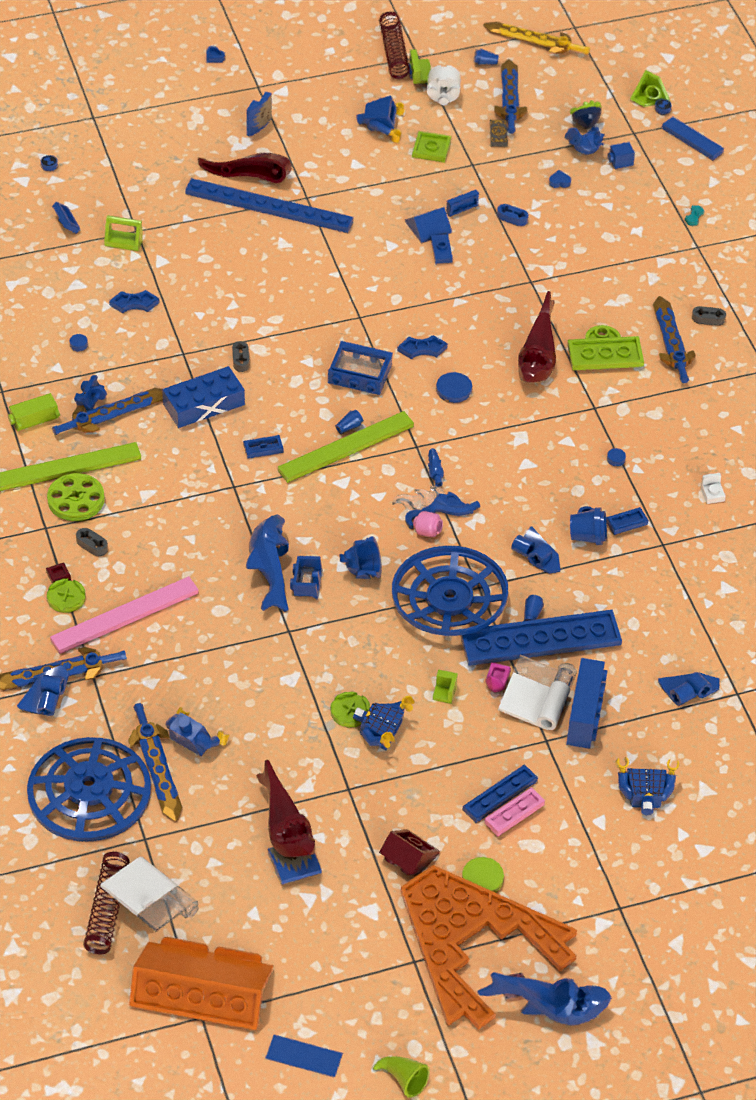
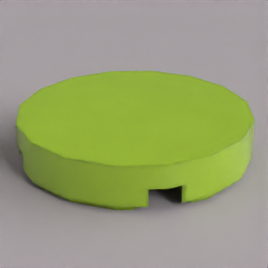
(66, 595)
(344, 707)
(484, 873)

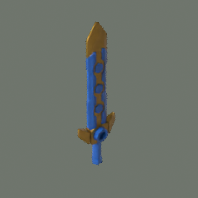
(510, 97)
(673, 342)
(86, 420)
(90, 662)
(149, 737)

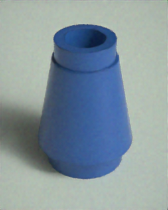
(485, 57)
(350, 421)
(533, 607)

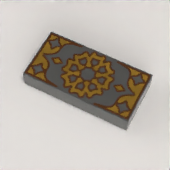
(498, 133)

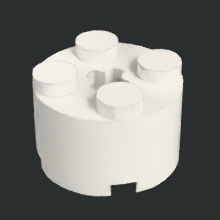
(443, 84)

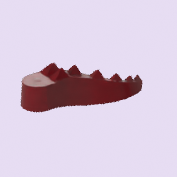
(265, 166)

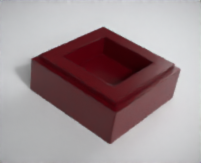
(58, 572)

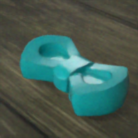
(696, 212)

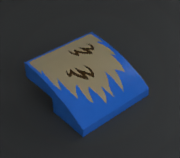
(259, 114)
(294, 868)

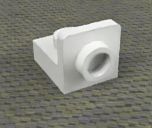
(712, 488)

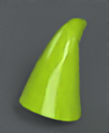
(408, 1072)

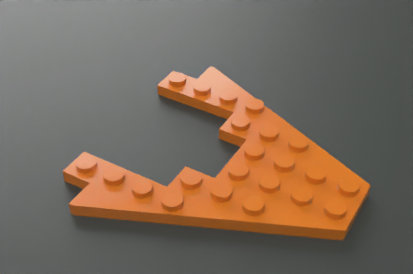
(450, 911)

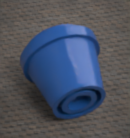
(589, 526)

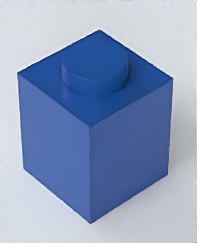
(621, 155)

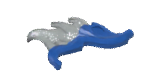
(433, 502)

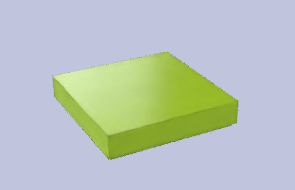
(431, 146)

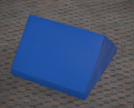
(429, 223)

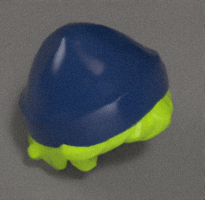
(587, 114)

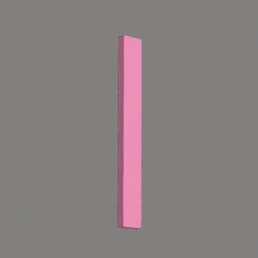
(124, 615)

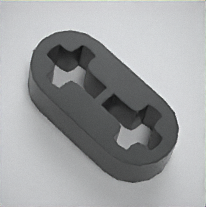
(708, 315)
(240, 356)
(91, 542)

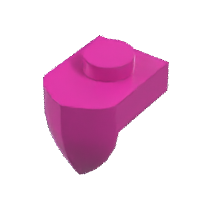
(497, 677)

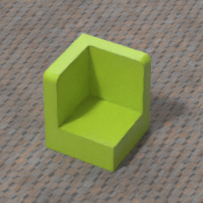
(445, 686)

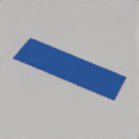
(304, 1055)

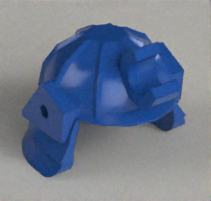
(585, 143)
(363, 559)

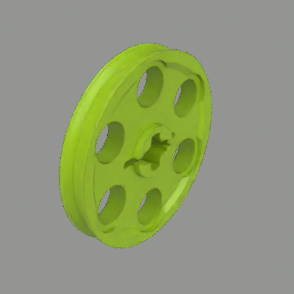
(69, 500)

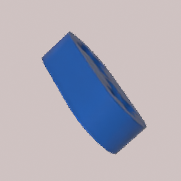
(512, 214)

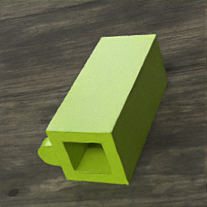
(33, 412)

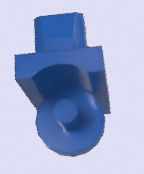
(91, 393)

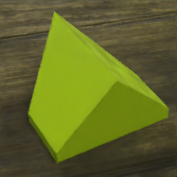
(649, 90)

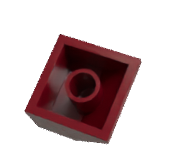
(408, 851)

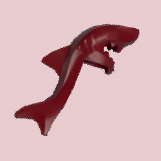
(538, 354)
(287, 828)

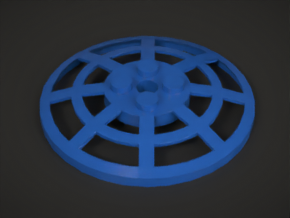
(450, 585)
(89, 795)

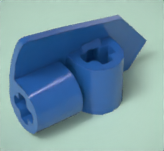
(537, 551)
(688, 686)
(45, 692)

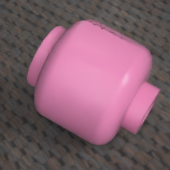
(428, 524)

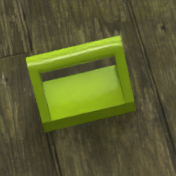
(122, 239)

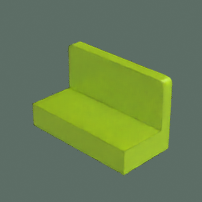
(419, 68)

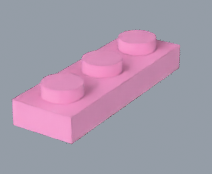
(514, 811)

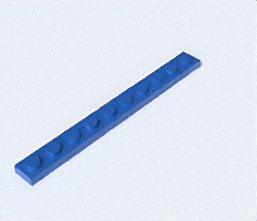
(269, 205)

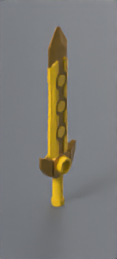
(557, 44)

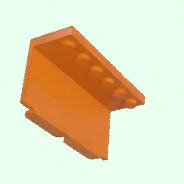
(200, 984)

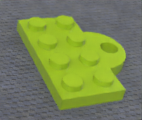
(605, 350)

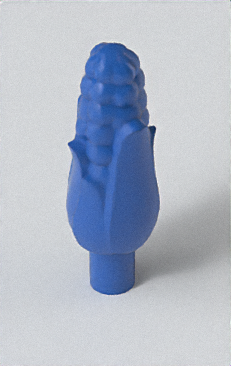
(435, 468)

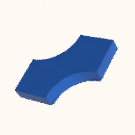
(126, 301)
(415, 347)

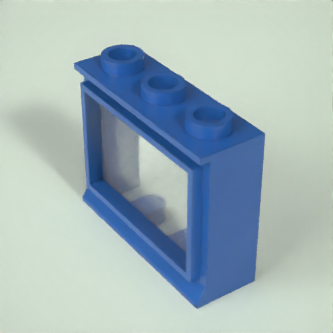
(360, 367)

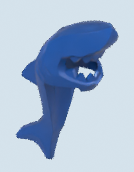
(265, 557)
(559, 1001)

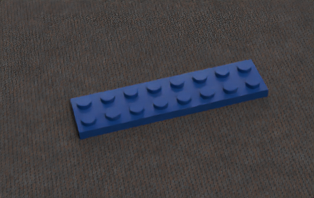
(542, 637)

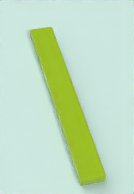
(345, 446)
(69, 465)

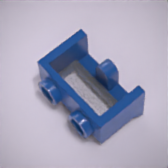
(307, 576)

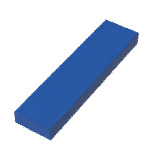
(692, 138)
(500, 793)

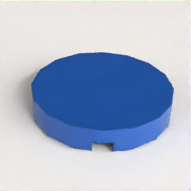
(454, 387)

